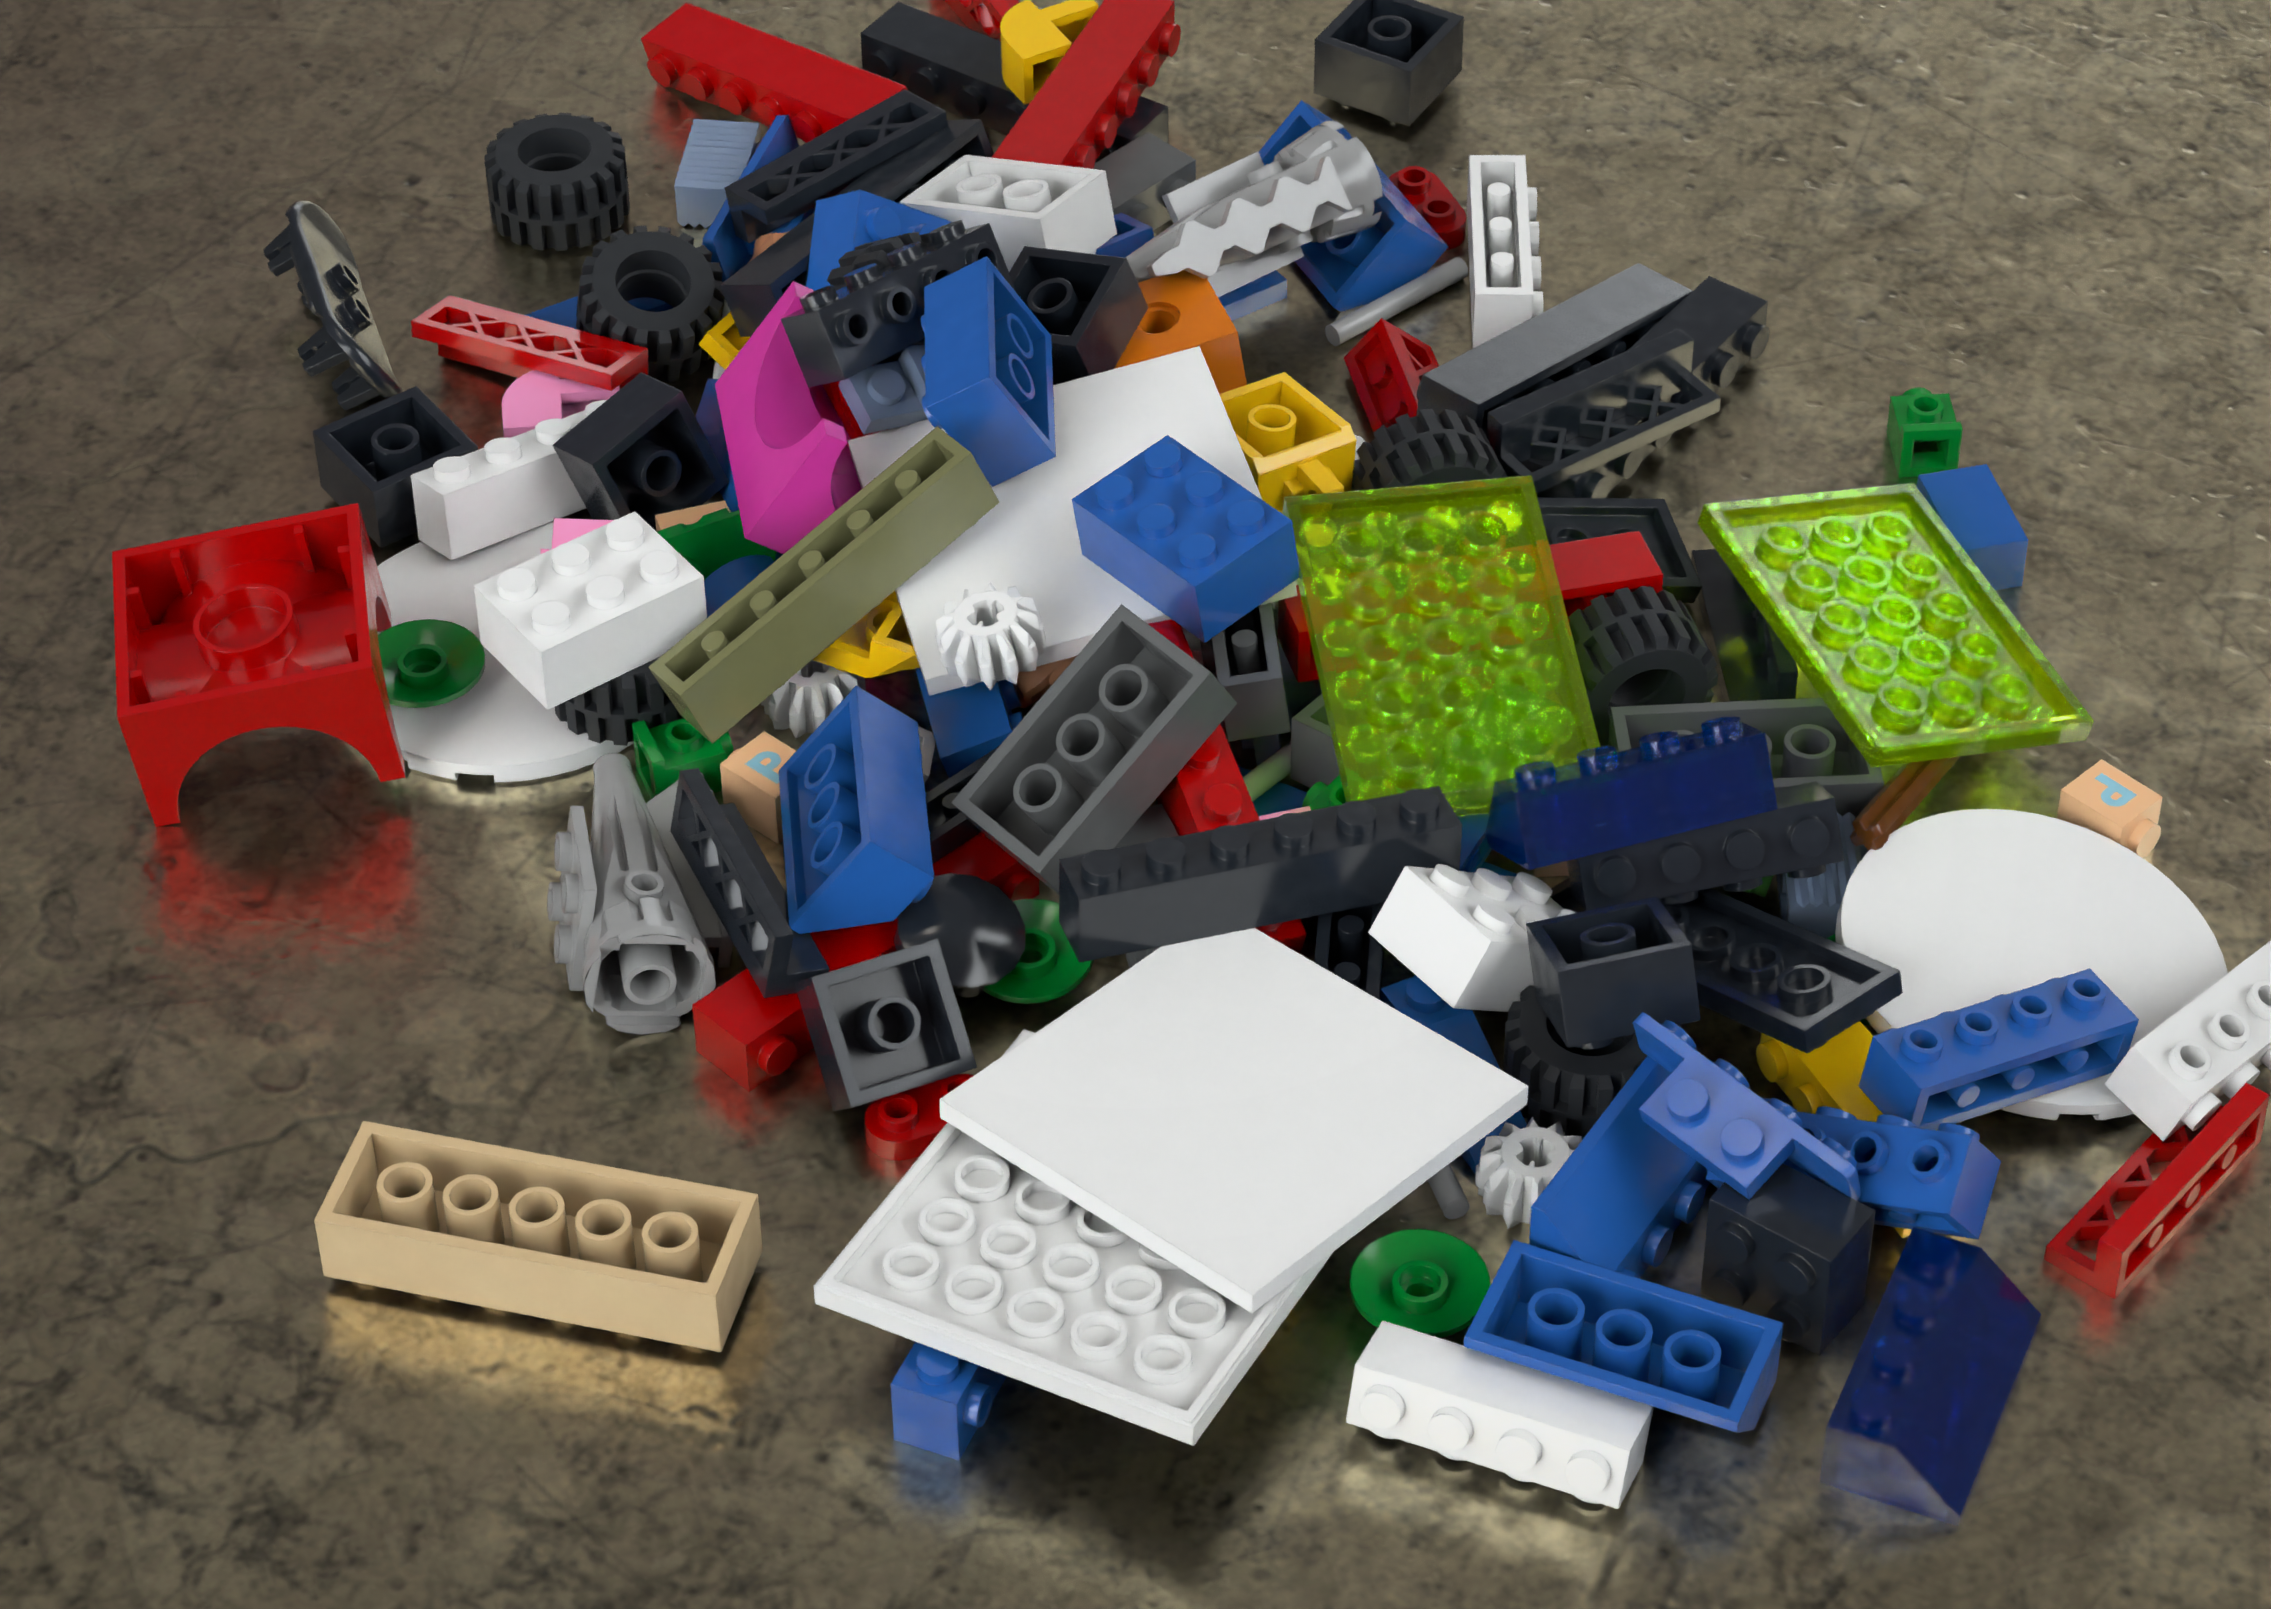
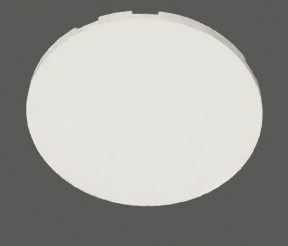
(497, 723)
(2018, 898)

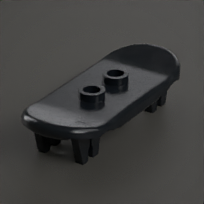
(334, 293)

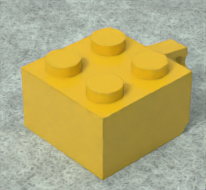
(1290, 439)

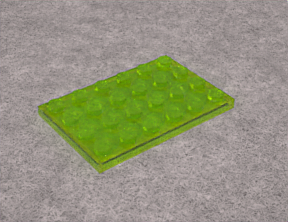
(1894, 624)
(1439, 637)

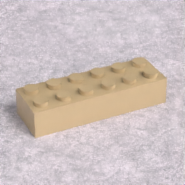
(540, 1235)

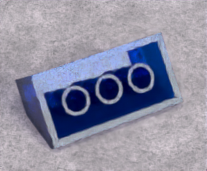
(1631, 794)
(1930, 1380)

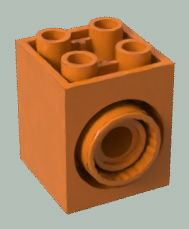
(1184, 316)

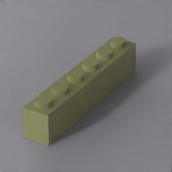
(824, 584)

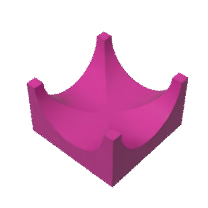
(782, 437)

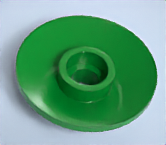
(429, 662)
(1048, 962)
(1419, 1281)

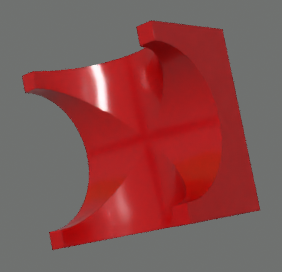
(248, 637)

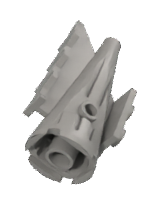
(1258, 215)
(632, 908)

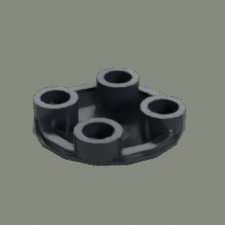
(974, 926)

